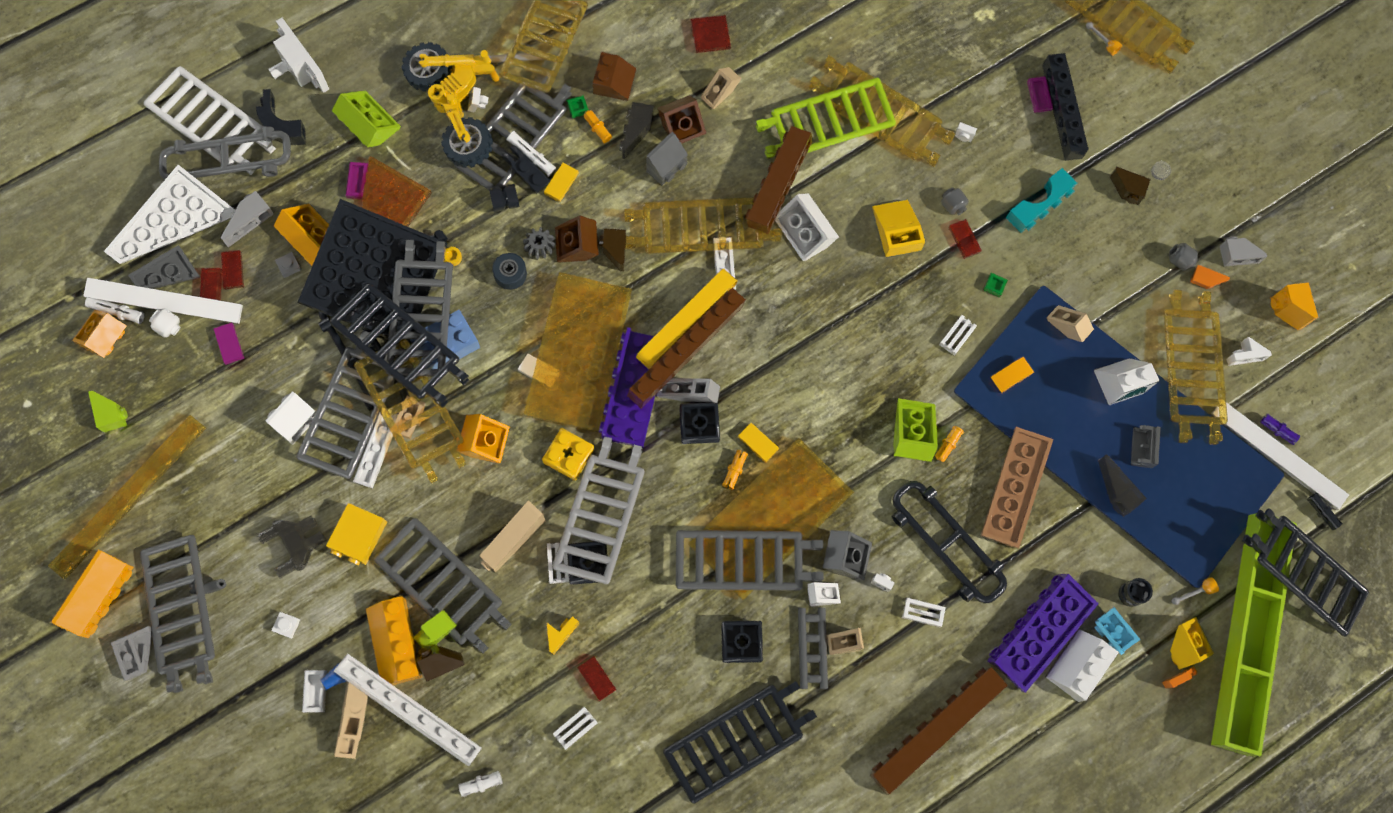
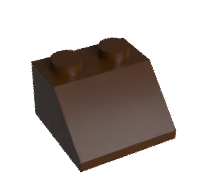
(613, 77)
(682, 119)
(576, 240)

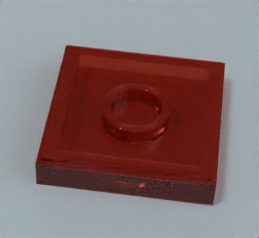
(710, 34)

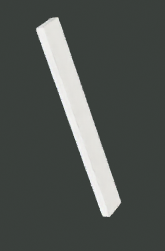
(163, 300)
(1283, 458)
(407, 709)

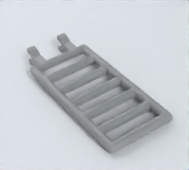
(621, 524)

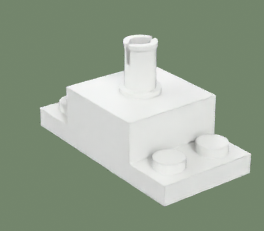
(296, 59)

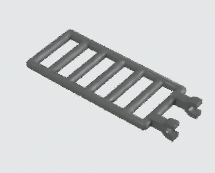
(556, 103)
(409, 262)
(326, 403)
(799, 545)
(454, 563)
(201, 661)

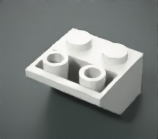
(291, 417)

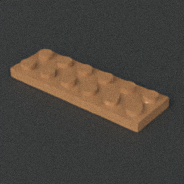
(1016, 487)

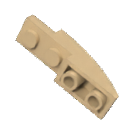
(351, 722)

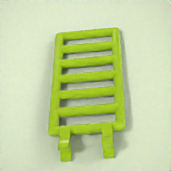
(775, 120)

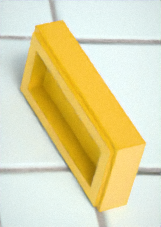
(561, 182)
(758, 442)

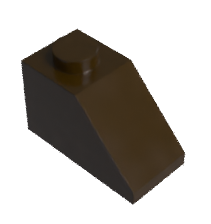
(1129, 185)
(614, 246)
(438, 661)

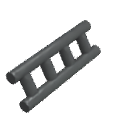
(804, 657)

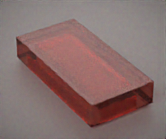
(965, 239)
(232, 269)
(211, 283)
(596, 678)

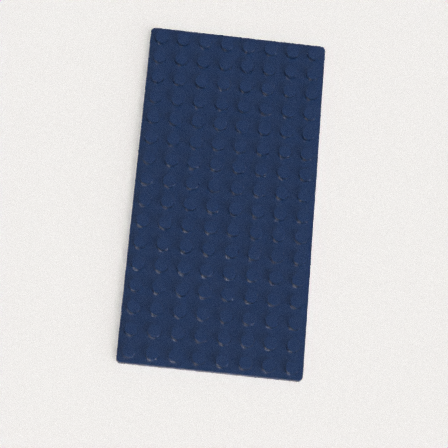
(1194, 494)

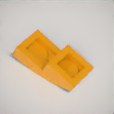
(1012, 374)

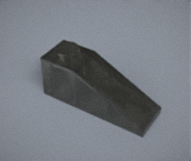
(1120, 489)

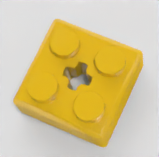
(573, 464)

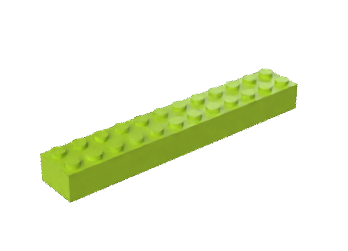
(1251, 648)

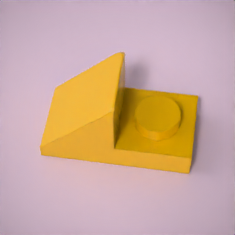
(557, 638)

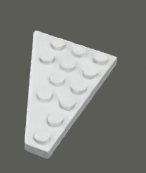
(171, 213)

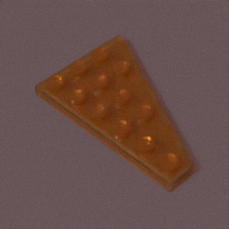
(392, 193)

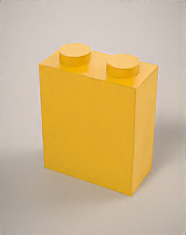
(356, 534)

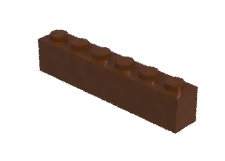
(779, 179)

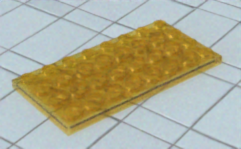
(578, 352)
(790, 495)

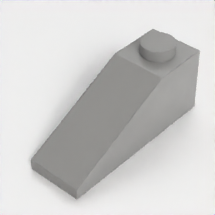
(247, 216)
(690, 390)

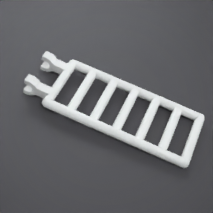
(218, 100)

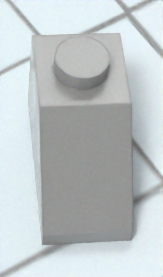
(1240, 252)

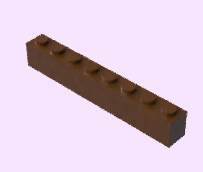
(686, 348)
(938, 730)

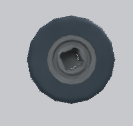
(514, 276)

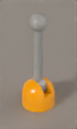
(1112, 46)
(1209, 586)

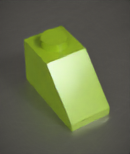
(107, 413)

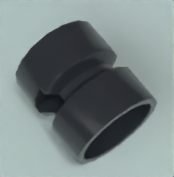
(504, 197)
(1135, 592)

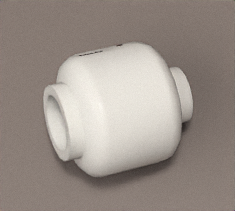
(165, 323)

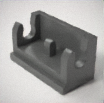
(1145, 446)

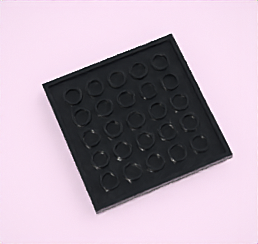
(360, 251)

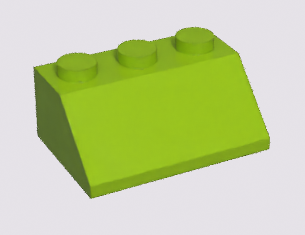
(365, 117)

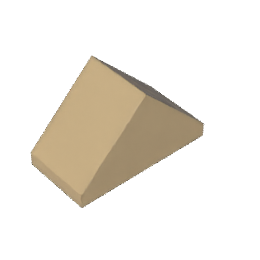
(845, 641)

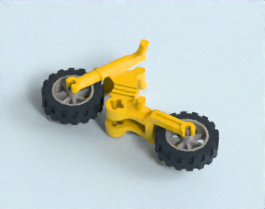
(453, 86)

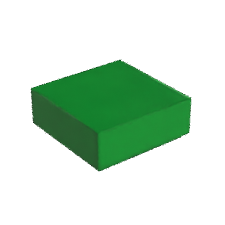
(577, 106)
(995, 285)

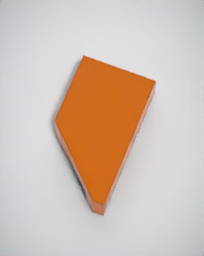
(1207, 278)
(1180, 678)

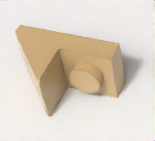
(407, 414)

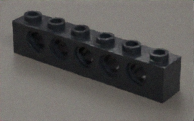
(1065, 107)

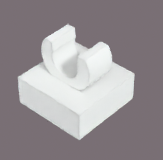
(476, 100)

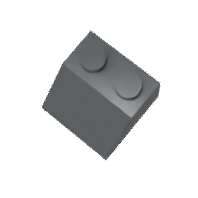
(666, 159)
(847, 554)

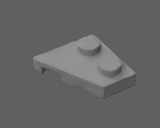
(133, 653)

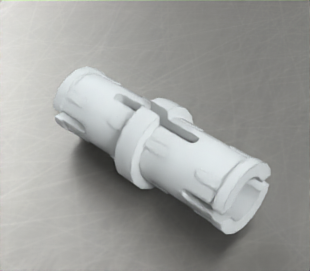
(480, 783)

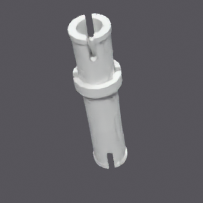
(537, 158)
(115, 310)

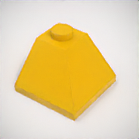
(1190, 644)

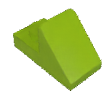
(434, 630)

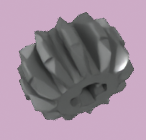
(538, 236)

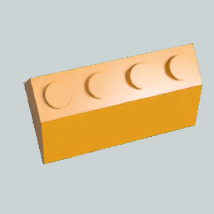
(302, 229)
(93, 594)
(393, 641)

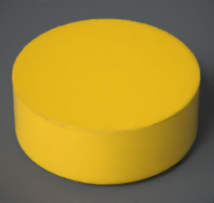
(453, 255)

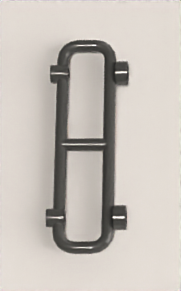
(269, 167)

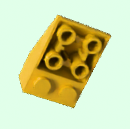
(898, 228)

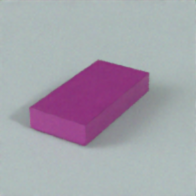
(1039, 94)
(356, 180)
(229, 343)

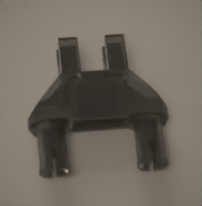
(295, 541)

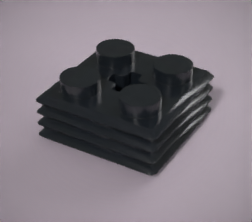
(708, 414)
(576, 561)
(751, 632)

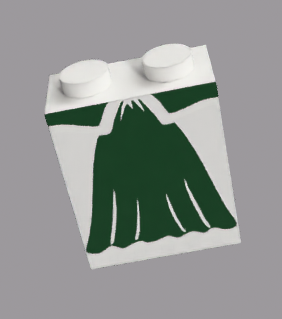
(1126, 379)

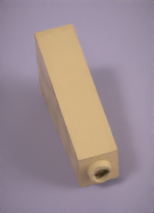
(512, 537)

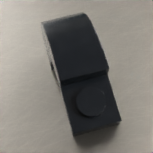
(266, 113)

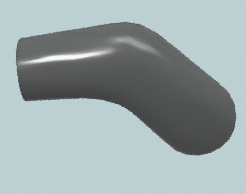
(210, 587)

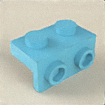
(1116, 630)

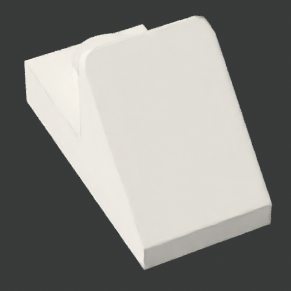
(1250, 352)
(823, 594)

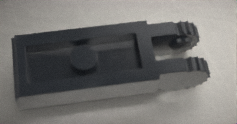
(526, 170)

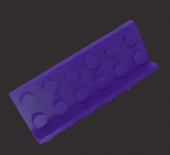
(624, 419)
(1043, 631)

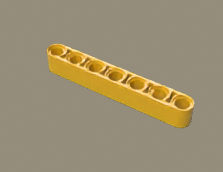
(686, 318)

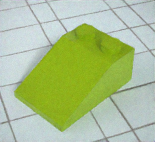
(915, 430)

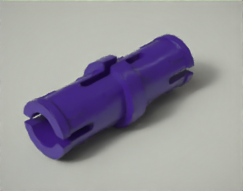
(1280, 429)

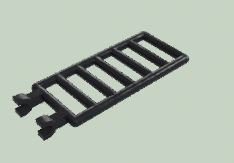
(377, 357)
(1265, 549)
(746, 765)

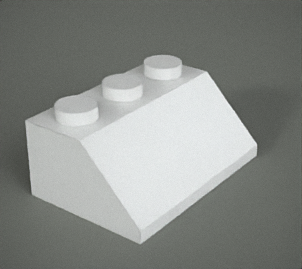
(805, 226)
(1082, 665)

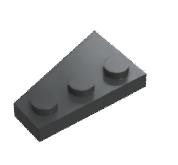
(165, 270)

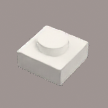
(965, 132)
(882, 581)
(285, 625)

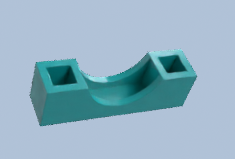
(1026, 213)

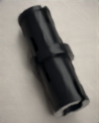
(1324, 511)

